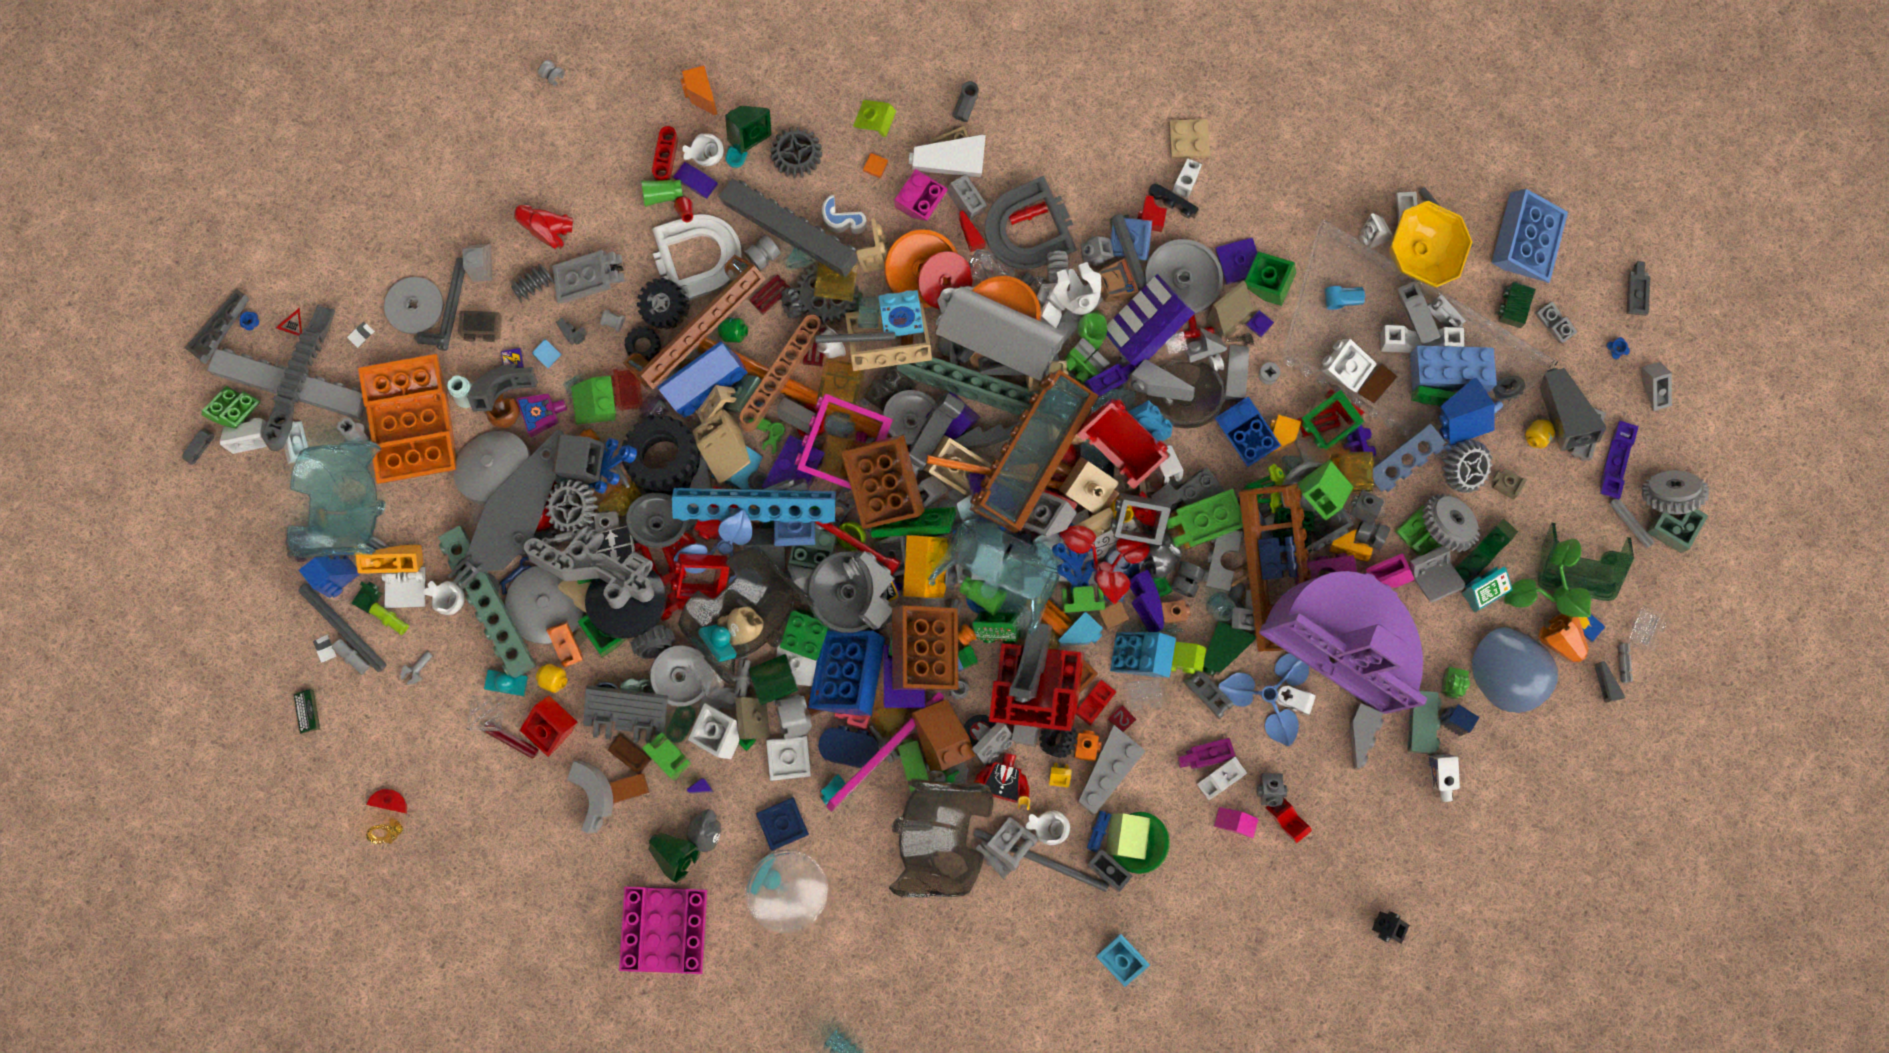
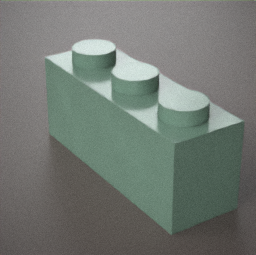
(1424, 725)

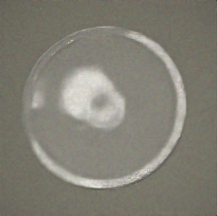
(786, 891)

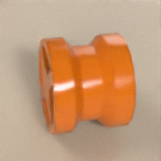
(966, 635)

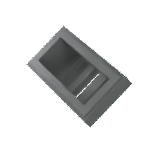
(1610, 688)

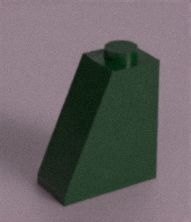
(1225, 647)

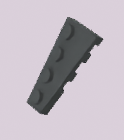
(215, 329)

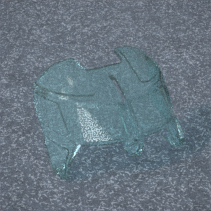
(337, 482)
(1027, 571)

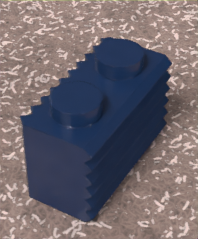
(1458, 719)

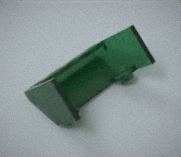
(1600, 578)

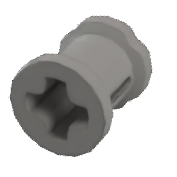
(612, 320)

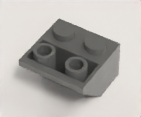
(578, 458)

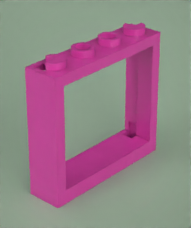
(815, 423)

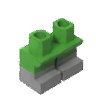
(1079, 355)

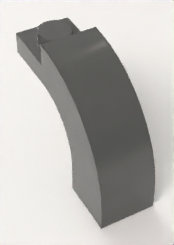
(496, 382)

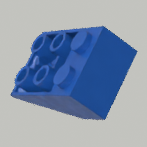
(1247, 431)

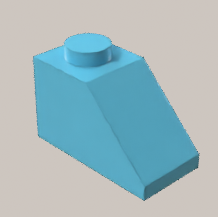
(1082, 632)

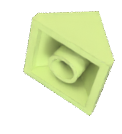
(1128, 836)

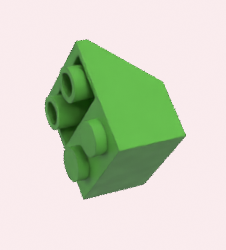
(1326, 489)

